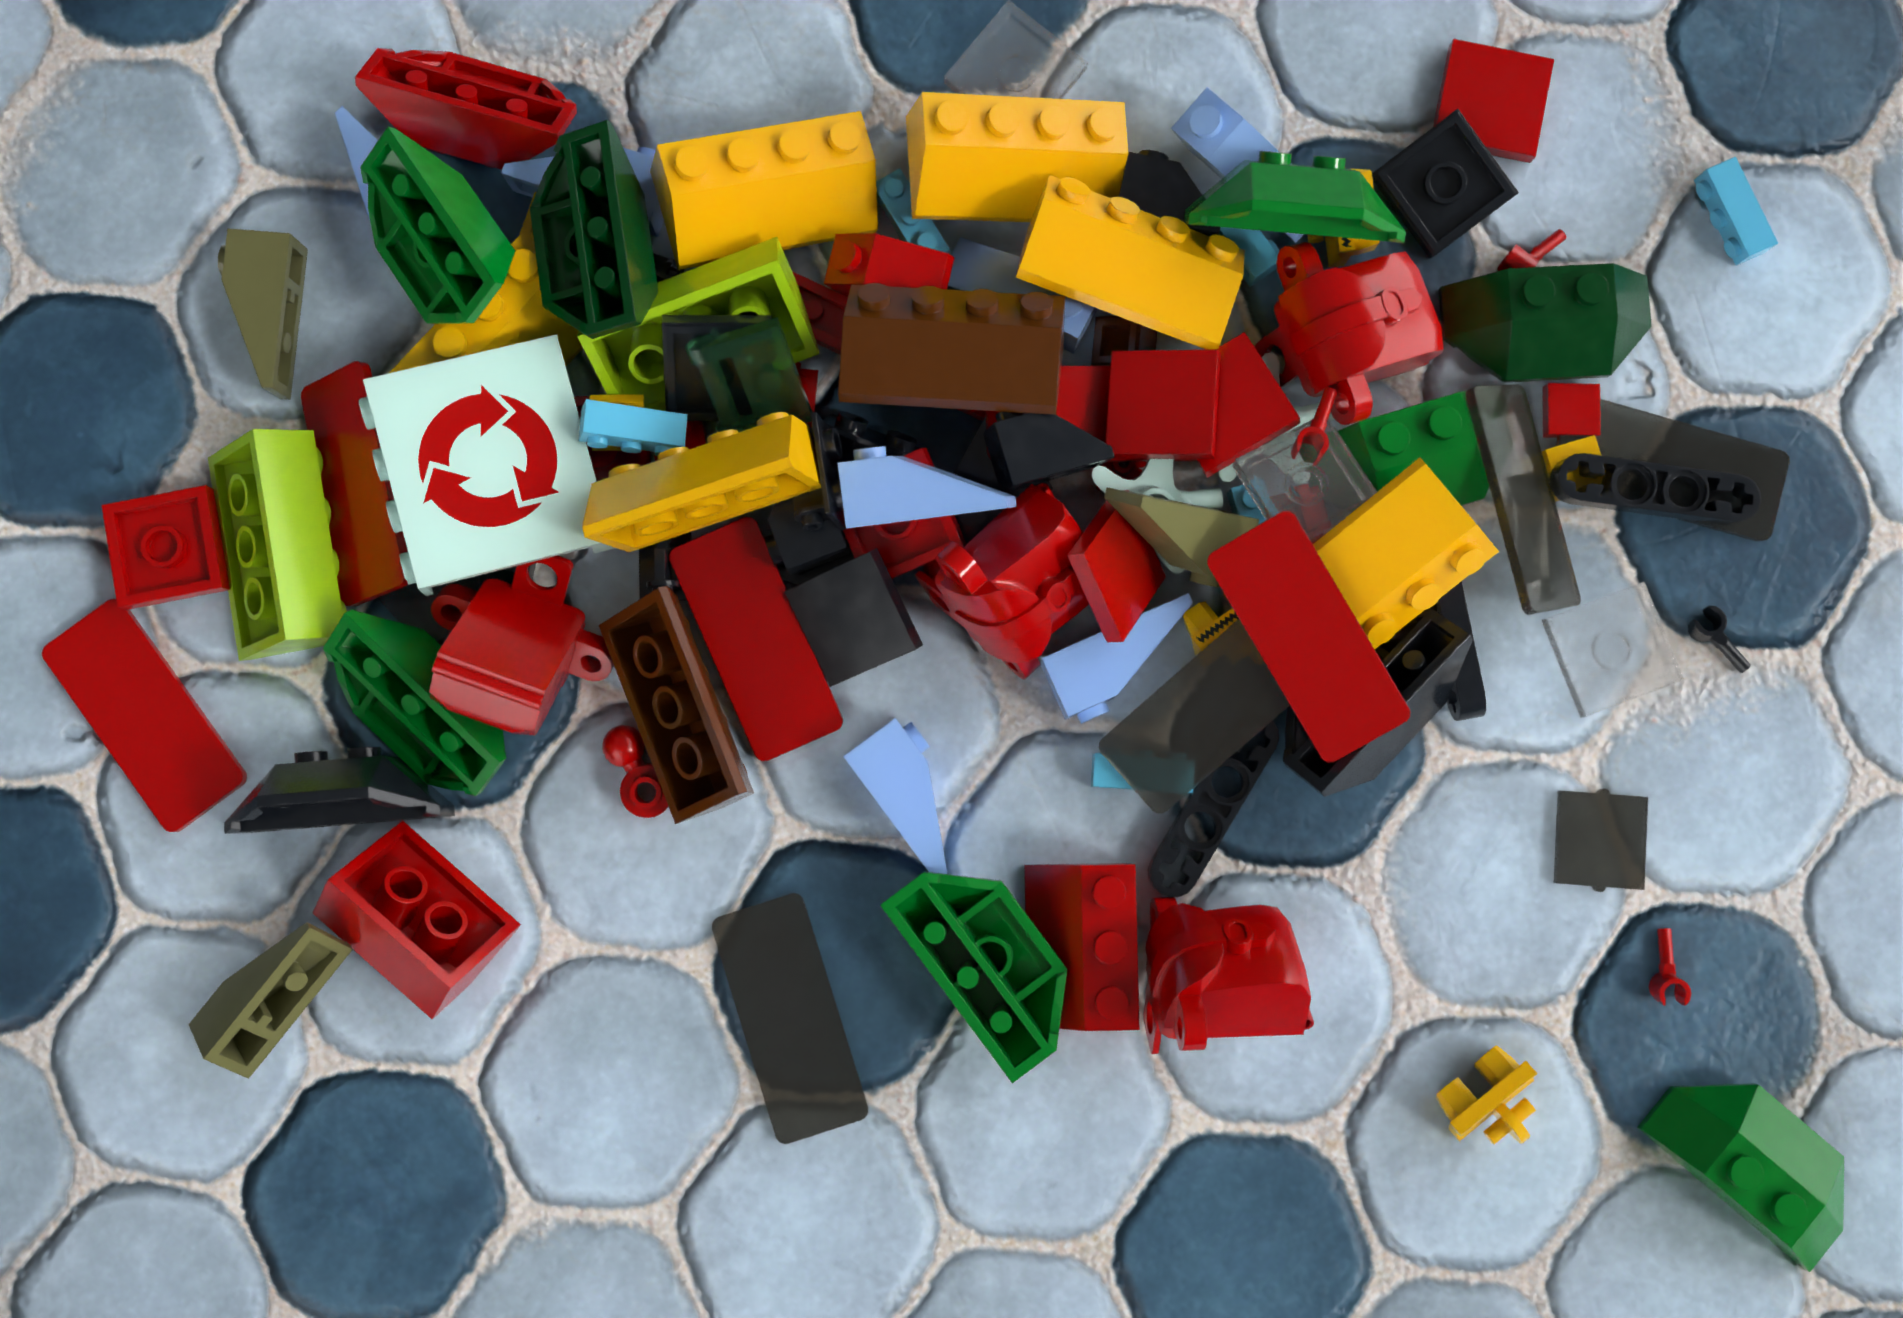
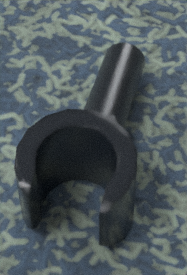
(1718, 637)

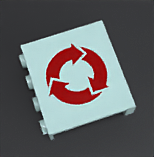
(481, 461)

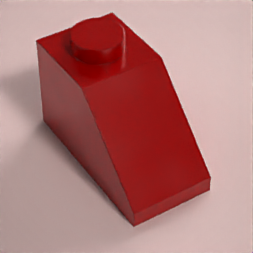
(885, 260)

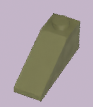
(265, 289)
(1180, 530)
(265, 999)

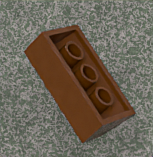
(952, 348)
(675, 706)

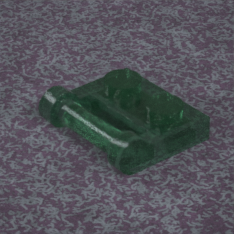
(763, 368)

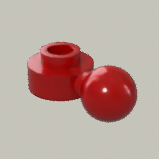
(625, 749)

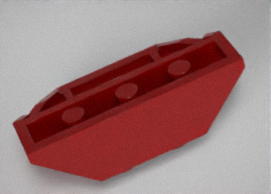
(466, 105)

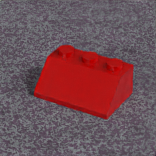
(415, 918)
(1092, 927)

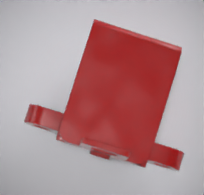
(1351, 325)
(1013, 580)
(512, 649)
(1222, 975)

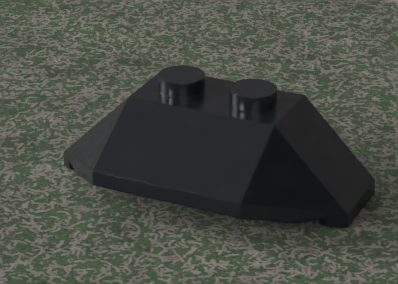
(1424, 667)
(337, 793)

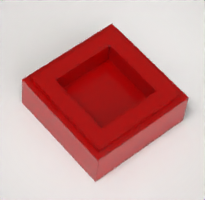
(1571, 409)

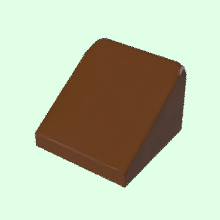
(1119, 334)

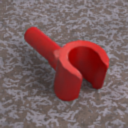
(1520, 258)
(1315, 433)
(1667, 972)

